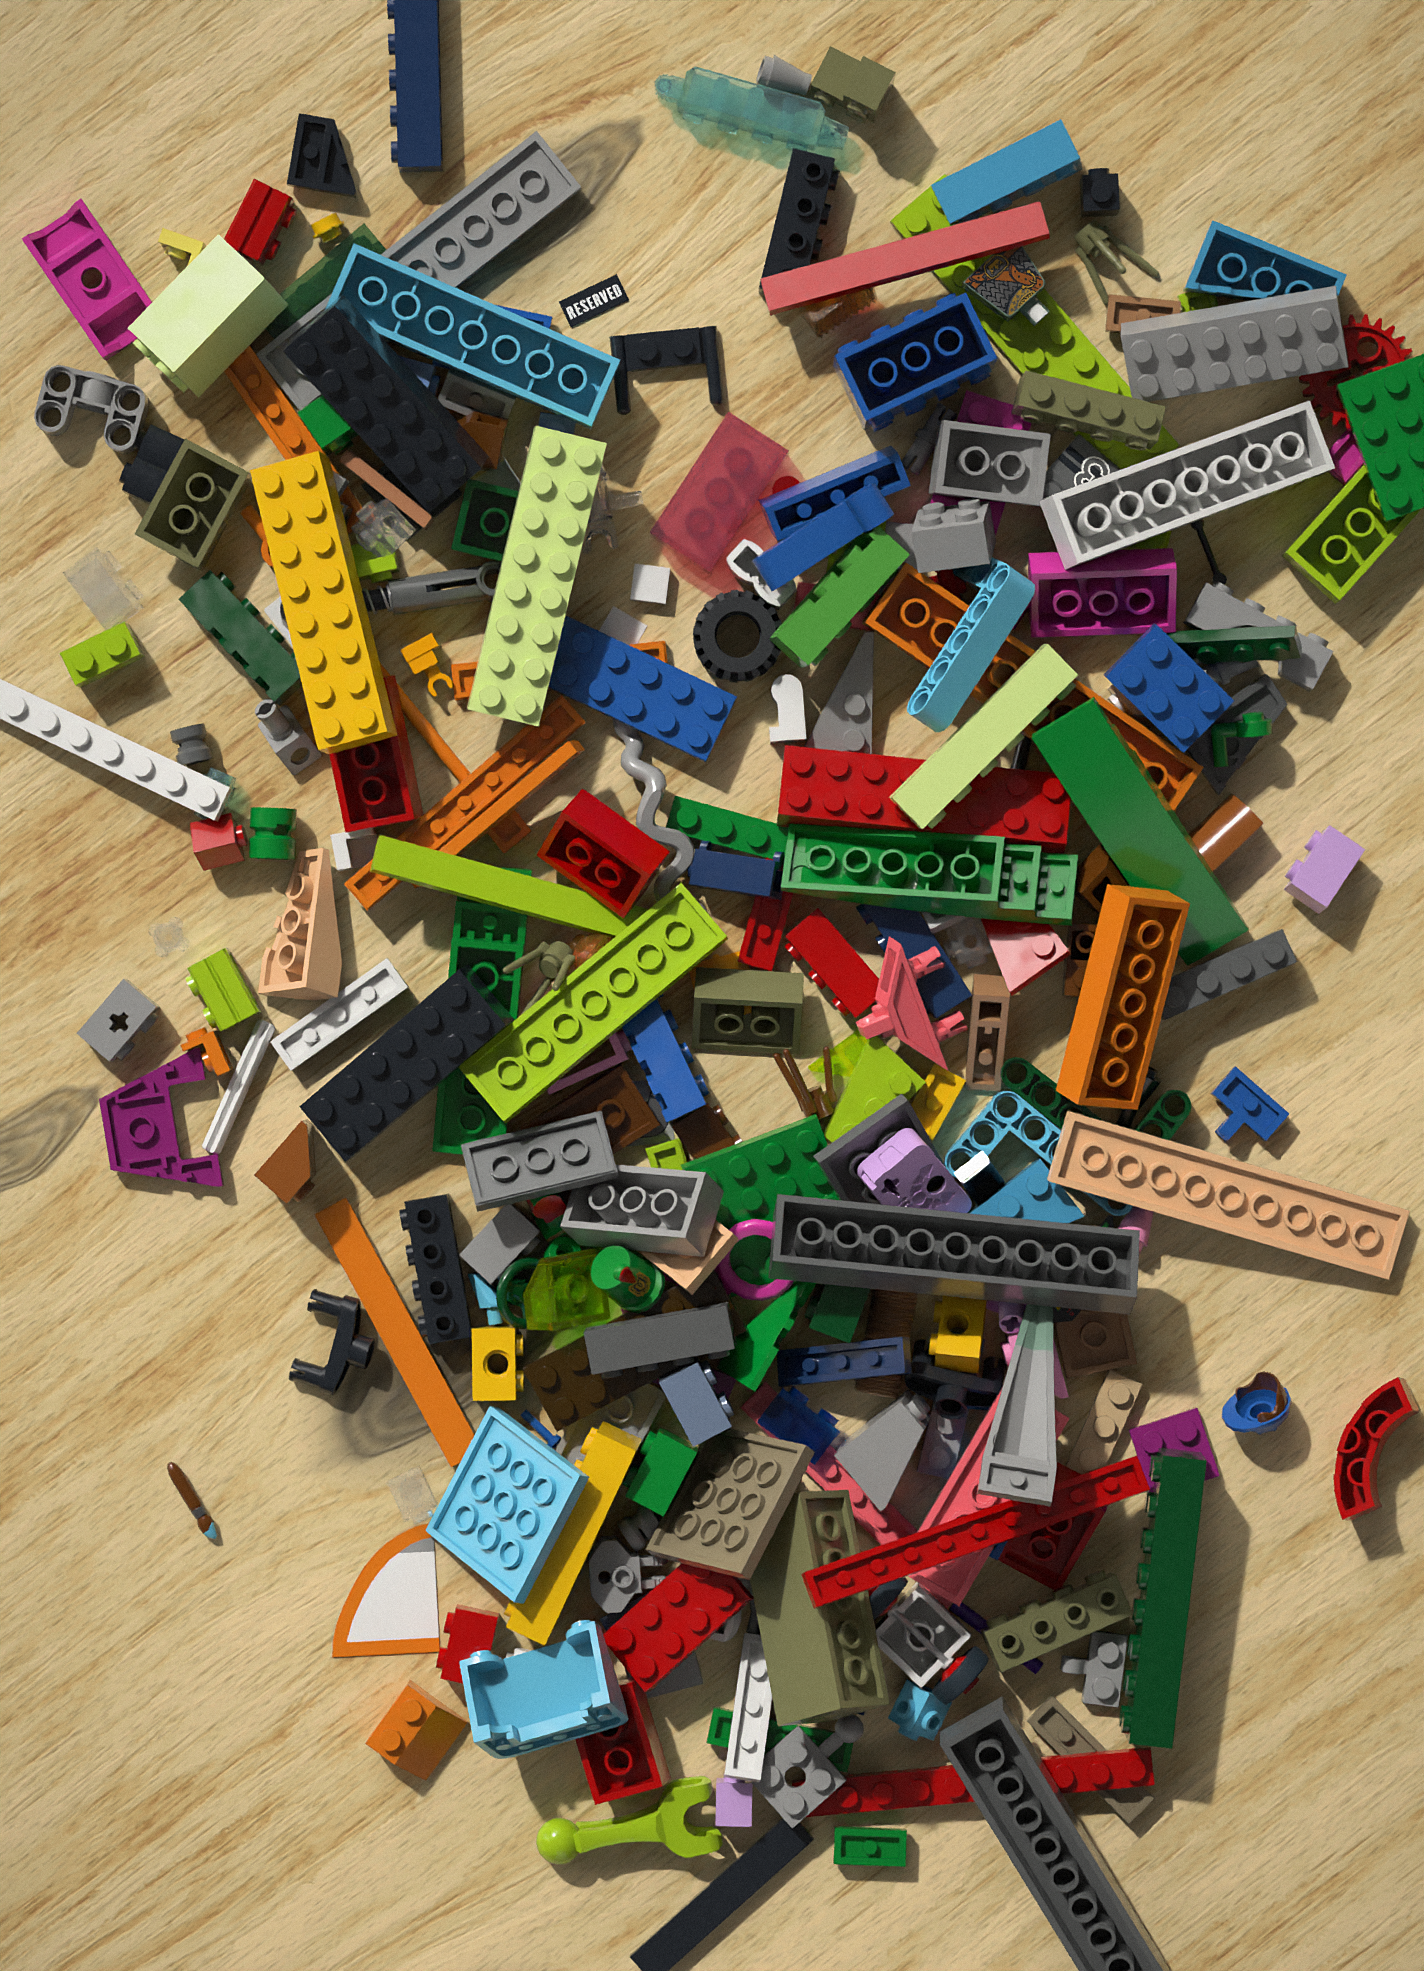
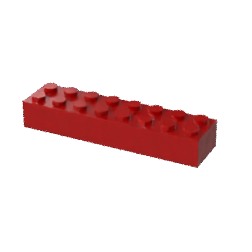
(856, 788)

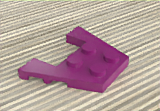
(143, 1126)

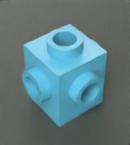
(918, 1712)

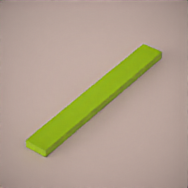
(497, 887)

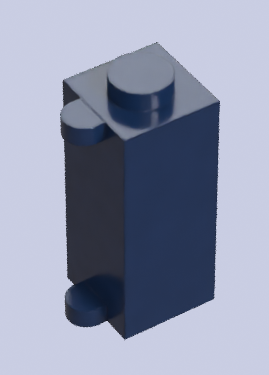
(737, 873)

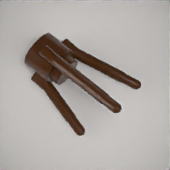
(814, 1099)

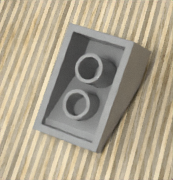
(989, 463)

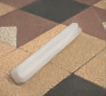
(238, 1087)

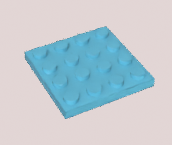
(507, 1504)

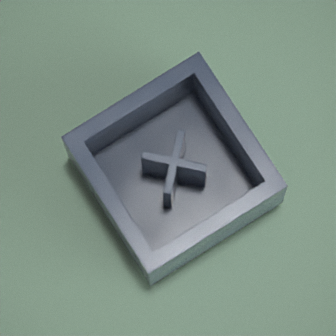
(696, 1401)

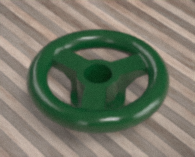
(511, 1291)

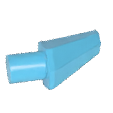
(486, 1297)

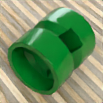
(272, 833)

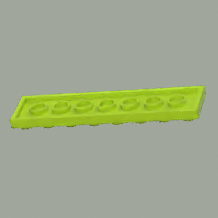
(593, 1003)

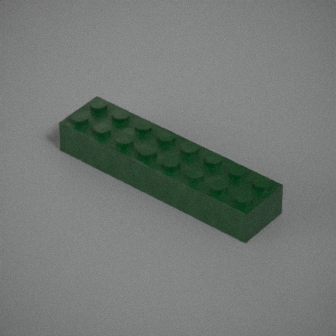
(1164, 1597)

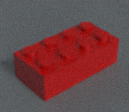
(378, 779)

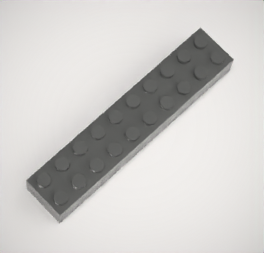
(954, 1254)
(1047, 1843)

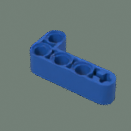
(823, 536)

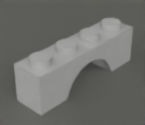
(1220, 610)

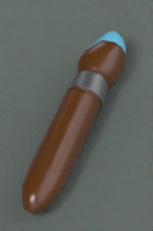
(188, 1494)

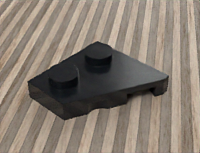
(319, 158)

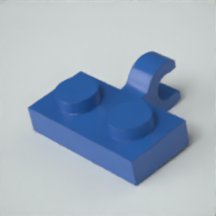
(1248, 1106)

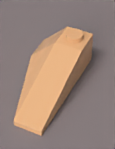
(307, 946)

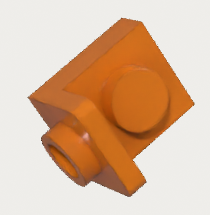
(214, 1055)

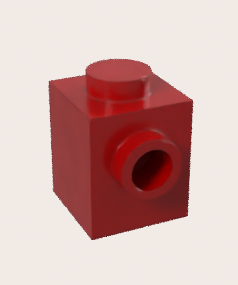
(218, 842)

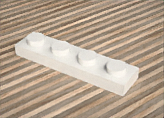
(339, 1014)
(749, 1714)

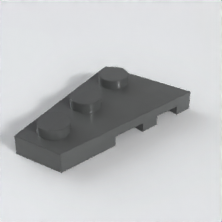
(1256, 697)

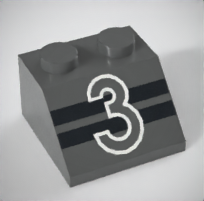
(1076, 466)

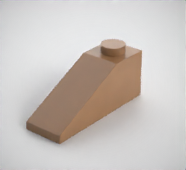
(987, 1032)

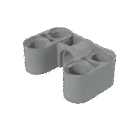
(93, 393)

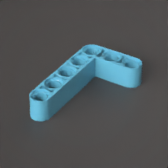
(974, 642)
(1016, 1125)

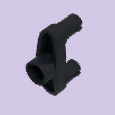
(347, 1348)
(951, 1389)

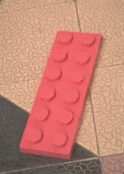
(957, 1500)

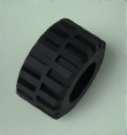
(706, 630)

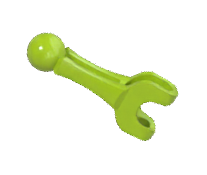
(663, 1822)

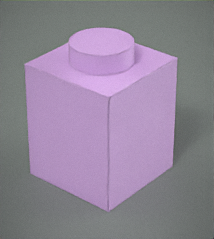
(733, 1802)

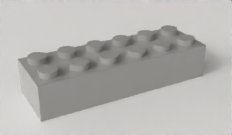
(1234, 345)

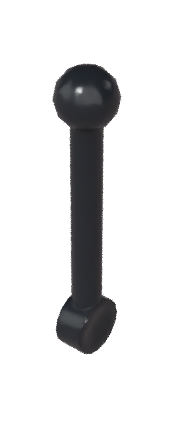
(1219, 577)

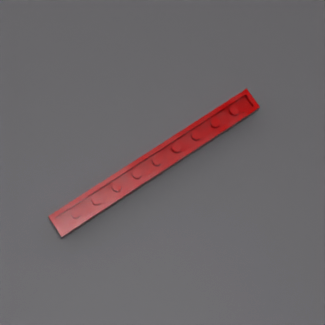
(972, 1533)
(943, 1785)

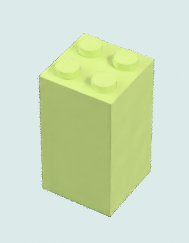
(206, 317)

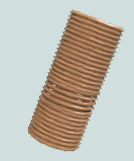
(888, 1317)

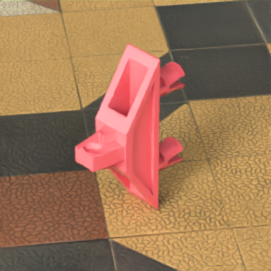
(901, 1008)

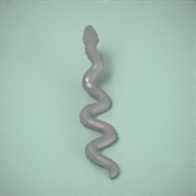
(651, 799)

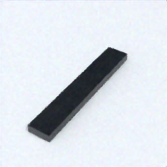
(721, 1897)

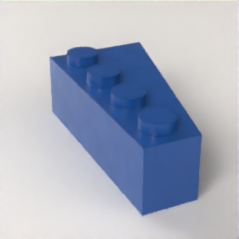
(665, 1061)

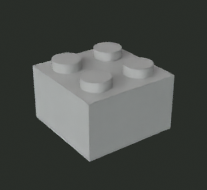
(953, 535)

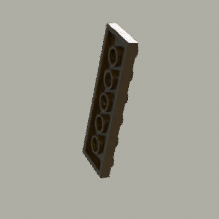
(565, 1377)

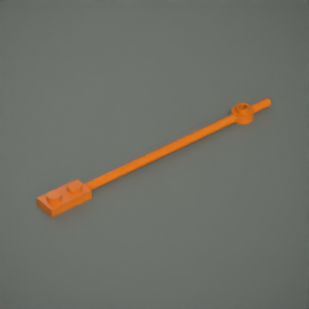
(510, 829)

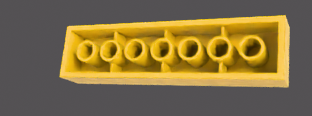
(323, 602)

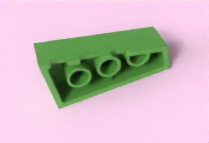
(838, 596)

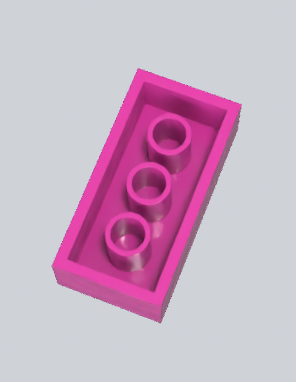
(1103, 596)

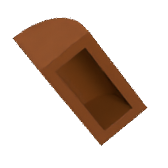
(1224, 830)

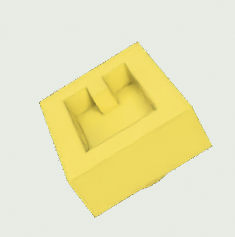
(180, 245)

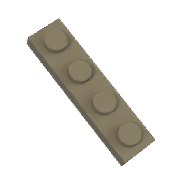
(1071, 1737)

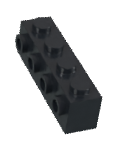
(801, 213)
(437, 1268)

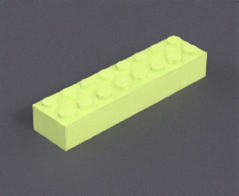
(536, 575)

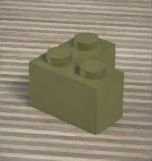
(852, 85)

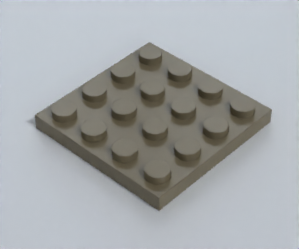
(730, 1502)

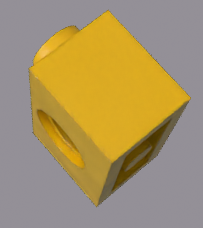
(962, 1350)
(486, 1383)

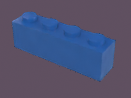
(803, 502)

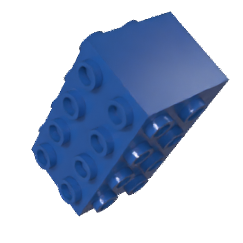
(915, 361)

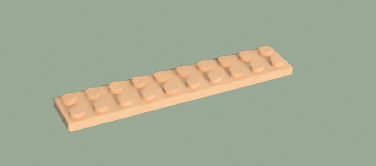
(1227, 1195)

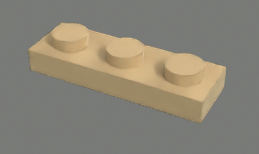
(1104, 1423)

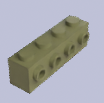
(1088, 410)
(1055, 1621)

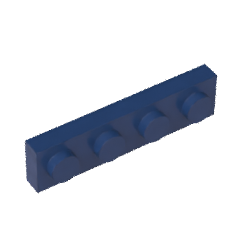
(844, 1361)

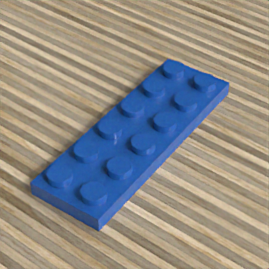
(639, 690)

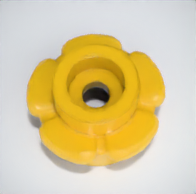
(327, 228)

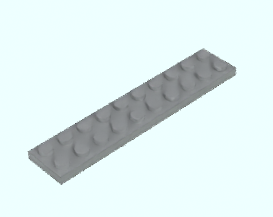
(457, 237)

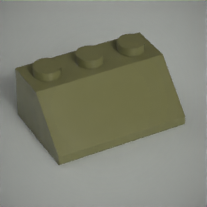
(193, 504)
(774, 1013)

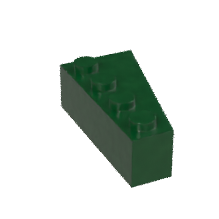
(243, 636)

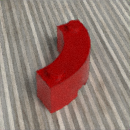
(1362, 1445)

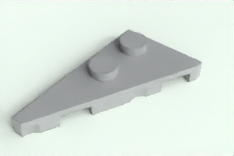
(848, 713)

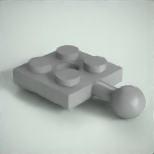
(821, 1774)

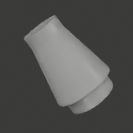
(782, 76)

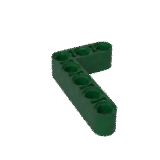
(1055, 1110)

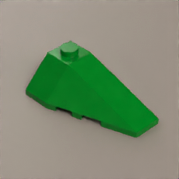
(764, 1333)

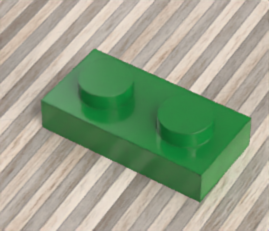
(870, 1846)

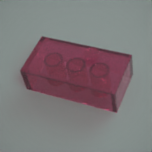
(719, 493)

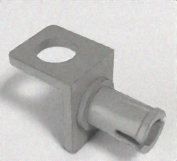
(285, 735)

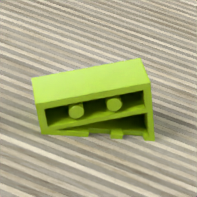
(873, 1083)

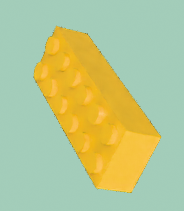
(606, 1463)

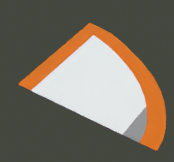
(392, 1601)

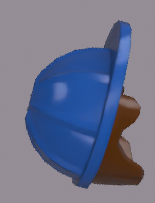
(1258, 1406)

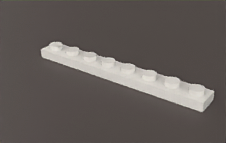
(112, 751)

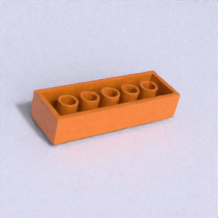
(1122, 997)

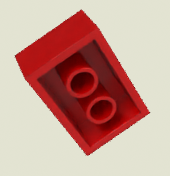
(603, 853)
(627, 1756)

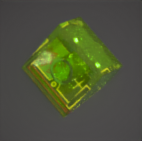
(564, 1293)

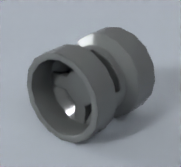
(192, 748)

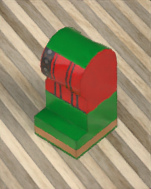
(548, 1214)

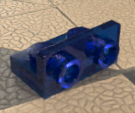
(798, 1423)

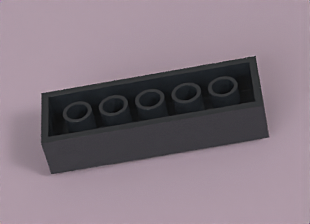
(386, 403)
(406, 1063)

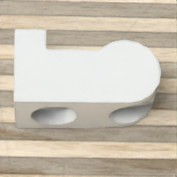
(788, 696)

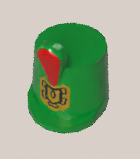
(627, 1278)

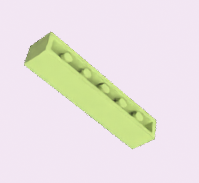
(983, 736)

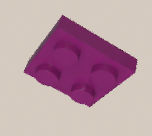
(1175, 1431)

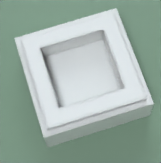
(650, 584)

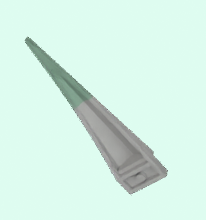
(1022, 1439)

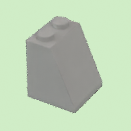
(884, 1445)

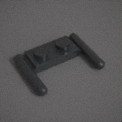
(664, 351)

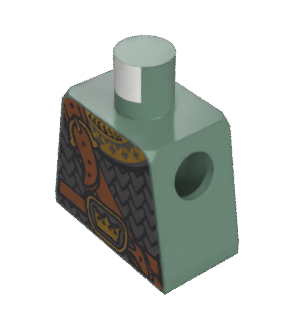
(1009, 285)

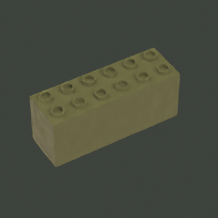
(821, 1658)

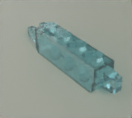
(751, 108)

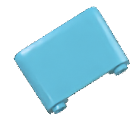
(543, 1694)

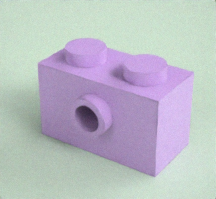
(1323, 869)

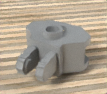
(624, 1569)

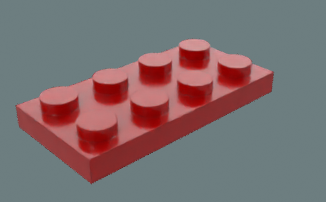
(674, 1622)

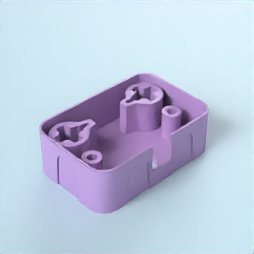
(908, 1167)

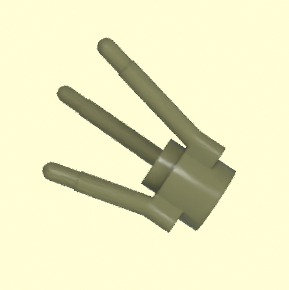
(1096, 241)
(554, 963)

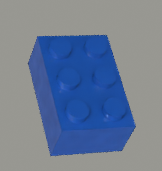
(1168, 687)

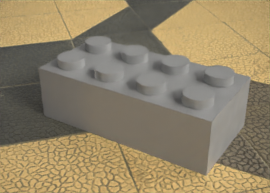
(646, 1211)

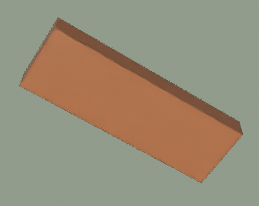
(387, 489)

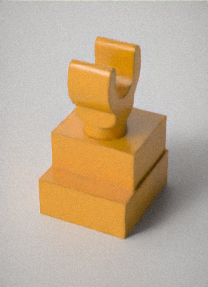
(422, 658)

